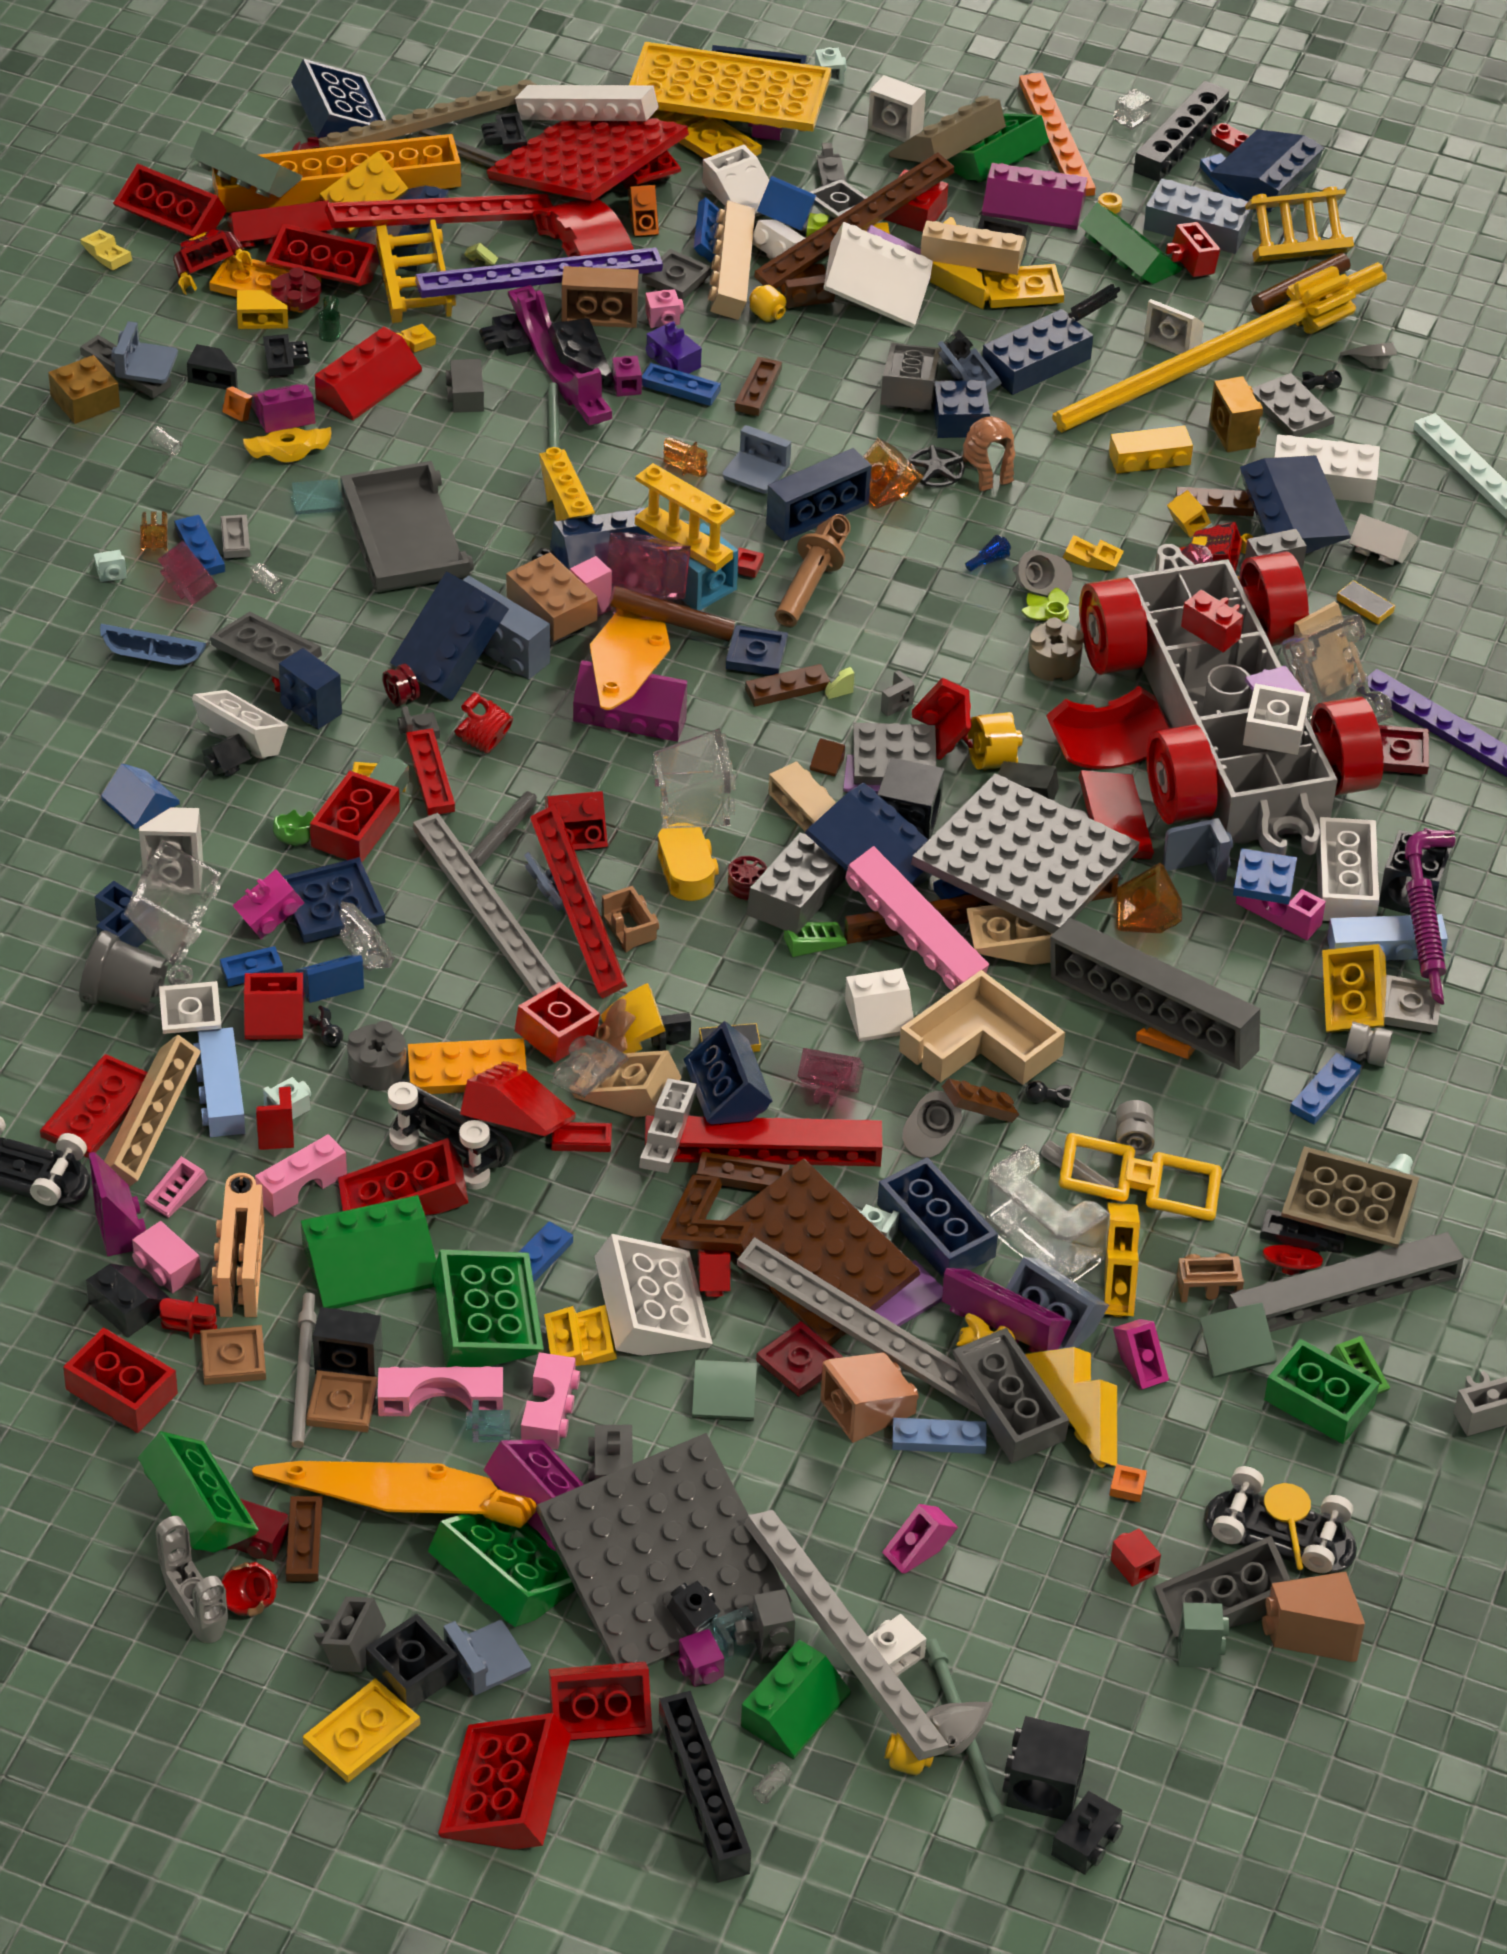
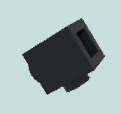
(226, 755)
(693, 1607)

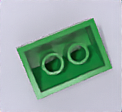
(794, 1700)

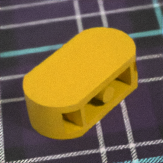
(687, 862)

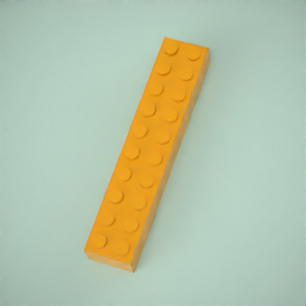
(416, 161)

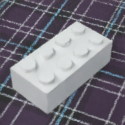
(1347, 466)
(1347, 867)

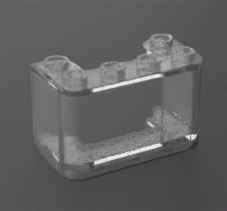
(1330, 666)
(1038, 1225)

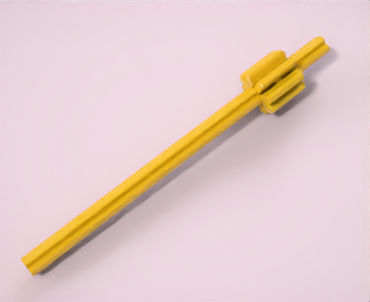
(1314, 303)

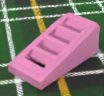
(175, 1174)

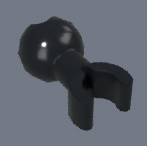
(1331, 379)
(331, 1034)
(1037, 1092)

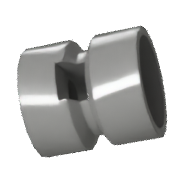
(1368, 1044)
(1135, 1126)

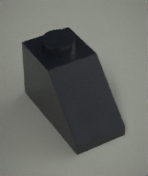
(211, 368)

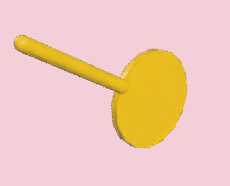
(1289, 1505)

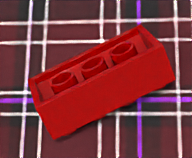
(170, 202)
(266, 223)
(324, 255)
(366, 374)

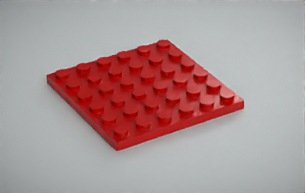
(586, 156)

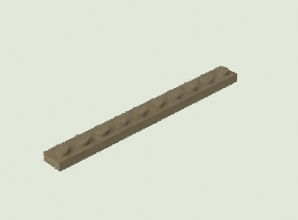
(426, 118)

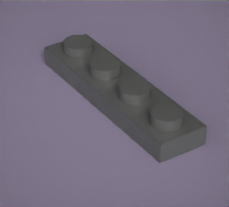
(102, 351)

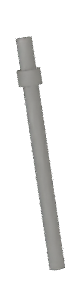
(306, 1324)

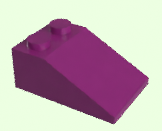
(284, 407)
(114, 1208)

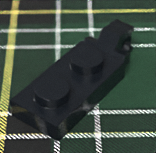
(1300, 1234)

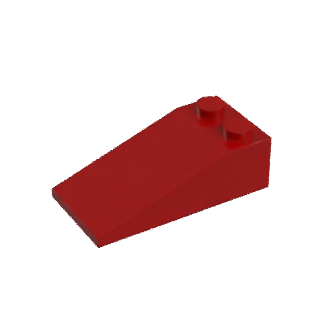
(429, 1172)

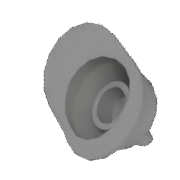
(1043, 572)
(931, 1125)

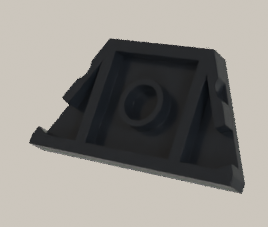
(579, 347)

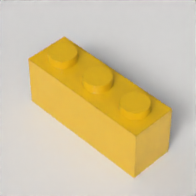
(1150, 449)

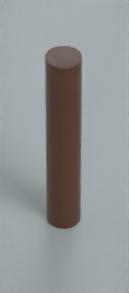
(1277, 294)
(671, 613)

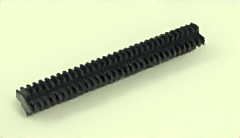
(1094, 302)

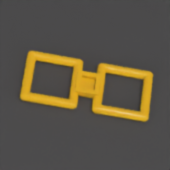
(1141, 1176)

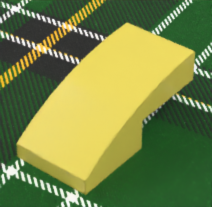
(104, 249)

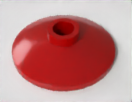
(1292, 1258)

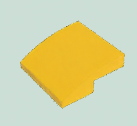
(648, 1020)
(581, 1335)

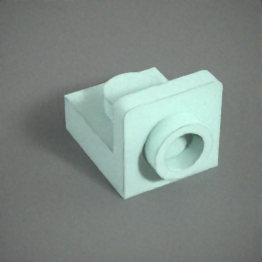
(110, 565)

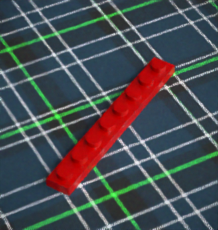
(578, 901)

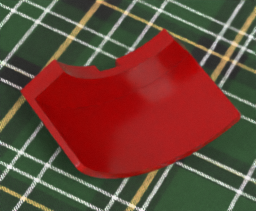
(583, 227)
(1108, 734)

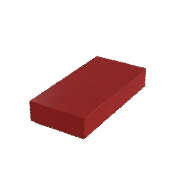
(583, 1137)

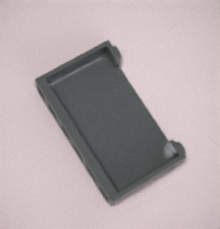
(403, 526)

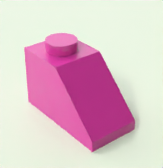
(1141, 1352)
(919, 1537)

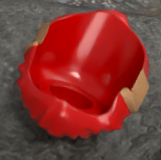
(249, 1588)

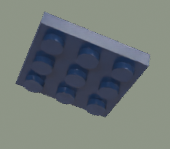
(325, 890)

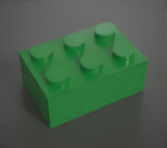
(1321, 1391)

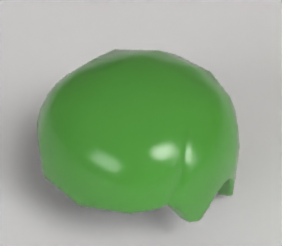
(293, 828)

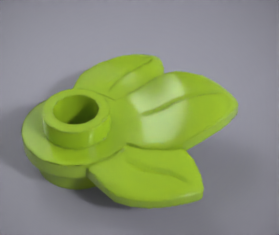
(1044, 608)

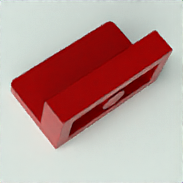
(276, 1123)

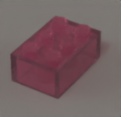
(648, 565)

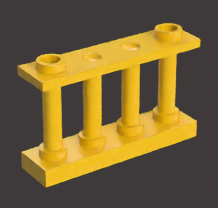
(1291, 247)
(390, 263)
(668, 525)

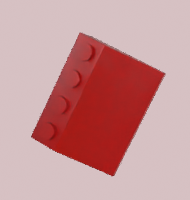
(514, 1100)
(506, 1782)

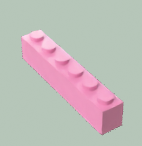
(914, 918)

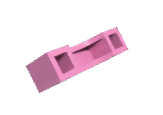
(405, 1388)

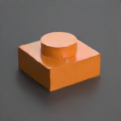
(237, 404)
(1128, 1483)

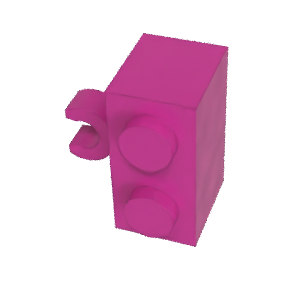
(268, 904)

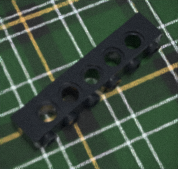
(1181, 131)
(704, 1786)

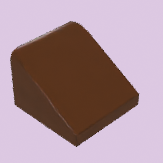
(828, 757)

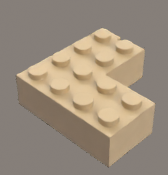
(985, 1021)

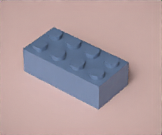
(1219, 215)
(520, 639)

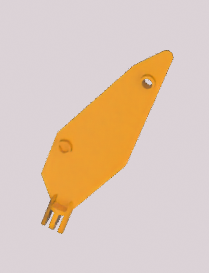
(626, 655)
(404, 1488)

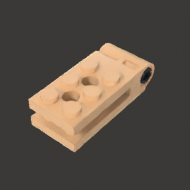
(242, 1228)

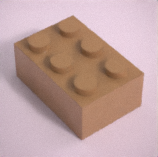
(600, 295)
(553, 595)

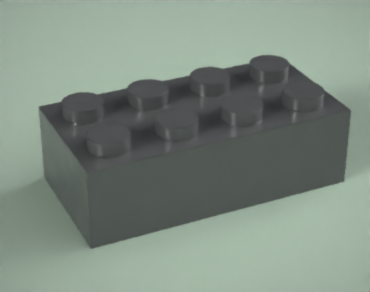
(795, 885)

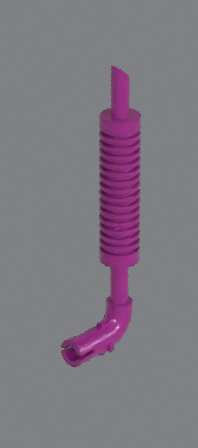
(1423, 908)

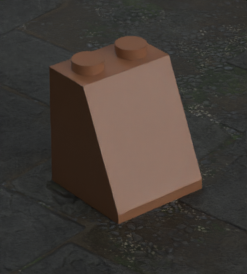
(866, 1393)
(1315, 1617)

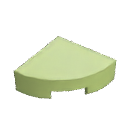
(480, 252)
(841, 685)

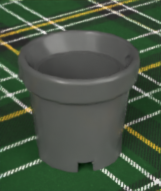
(121, 974)

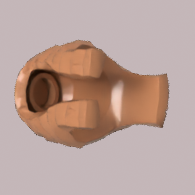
(975, 448)

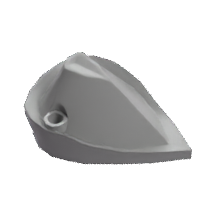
(1373, 355)
(959, 1723)

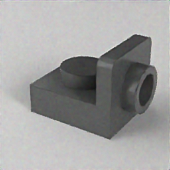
(899, 695)
(417, 722)

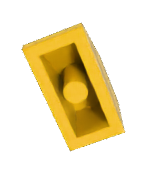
(260, 311)

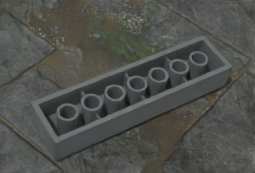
(1155, 993)

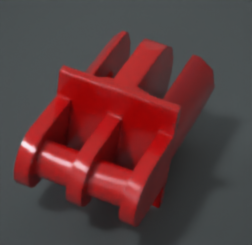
(187, 1316)

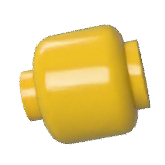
(767, 303)
(902, 1758)

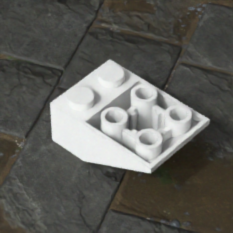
(736, 177)

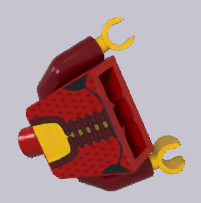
(207, 250)
(1223, 542)

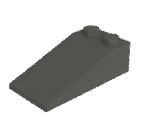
(910, 377)
(1011, 1395)
(1235, 1581)

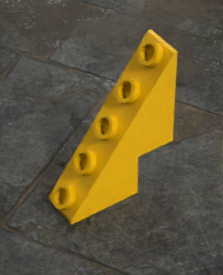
(960, 280)
(563, 485)
(1121, 1259)
(1087, 1403)

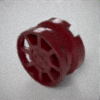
(401, 685)
(743, 875)

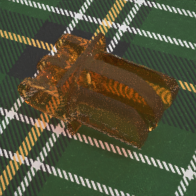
(686, 457)
(154, 534)

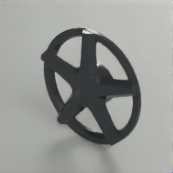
(937, 467)

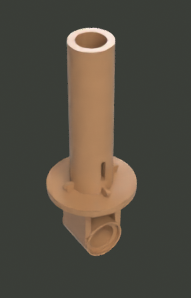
(820, 553)

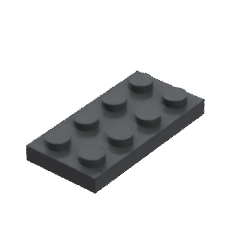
(261, 643)

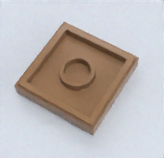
(233, 1355)
(342, 1401)

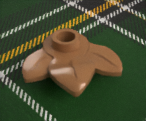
(616, 1025)

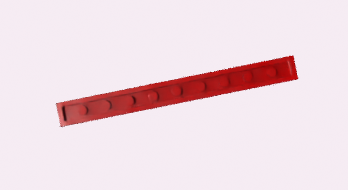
(441, 209)

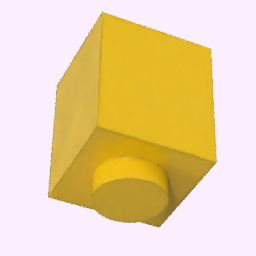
(1188, 513)

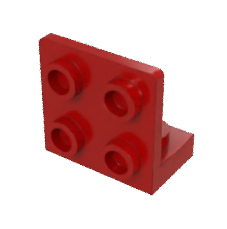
(949, 710)

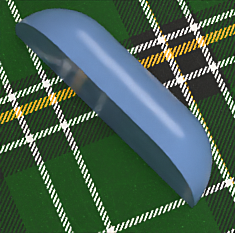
(151, 645)

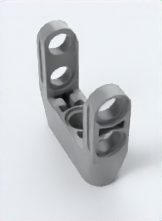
(201, 1607)

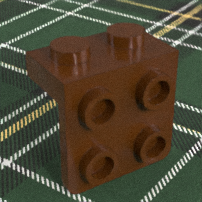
(807, 288)

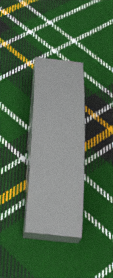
(667, 1125)

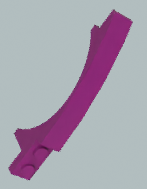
(576, 388)

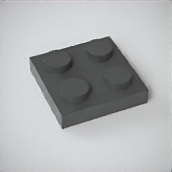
(678, 273)

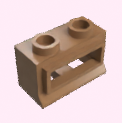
(629, 901)
(1208, 1273)

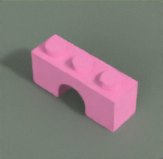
(319, 1161)
(554, 1380)

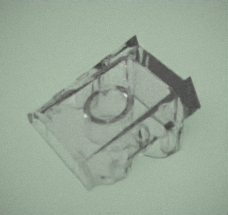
(363, 938)
(588, 1065)

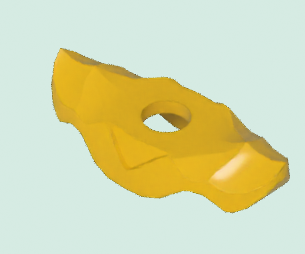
(288, 444)

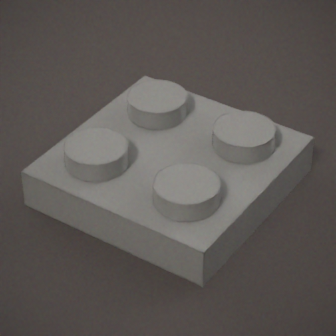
(1411, 1004)

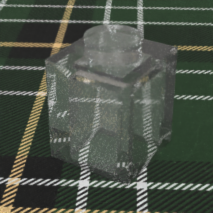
(1133, 109)

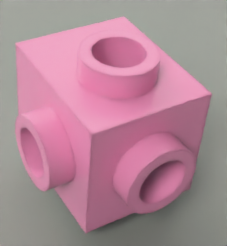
(663, 308)

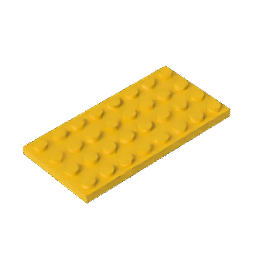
(733, 86)

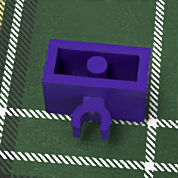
(673, 349)

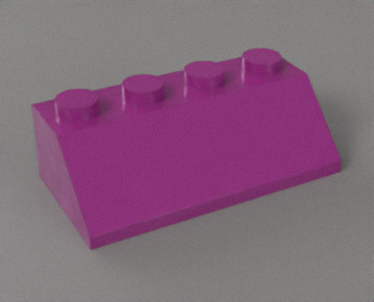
(1034, 196)
(653, 711)
(999, 1306)
(531, 1471)

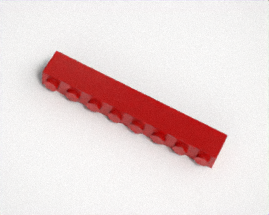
(783, 1140)

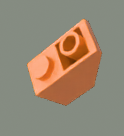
(643, 210)

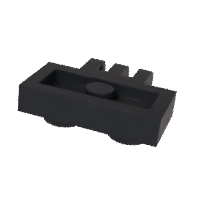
(505, 131)
(506, 334)
(284, 355)

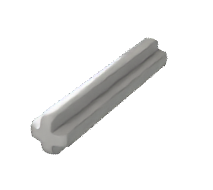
(1080, 1171)

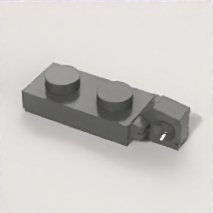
(829, 165)

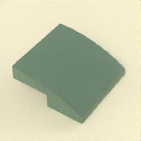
(1237, 1340)
(724, 1390)

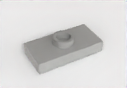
(235, 536)

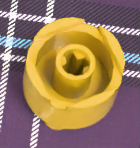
(994, 740)

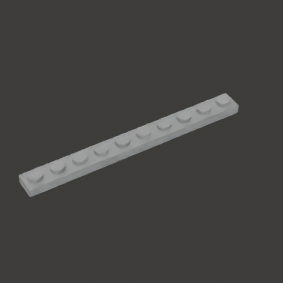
(485, 904)
(858, 1321)
(846, 1635)

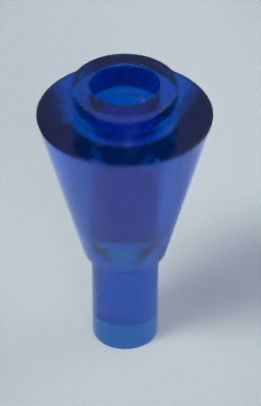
(994, 550)

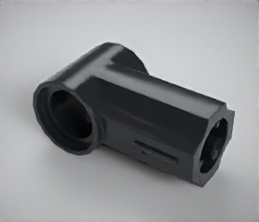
(959, 345)

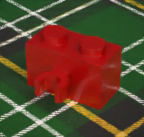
(1194, 249)
(1212, 620)

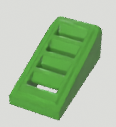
(805, 944)
(1363, 1355)

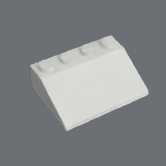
(877, 274)
(651, 1297)

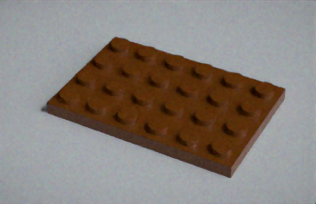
(828, 1237)

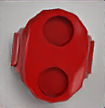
(483, 730)

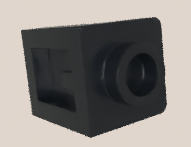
(676, 1030)

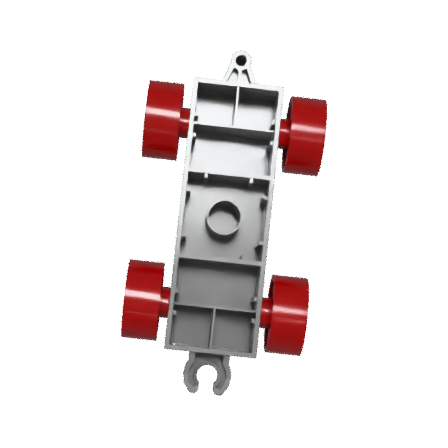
(1201, 761)

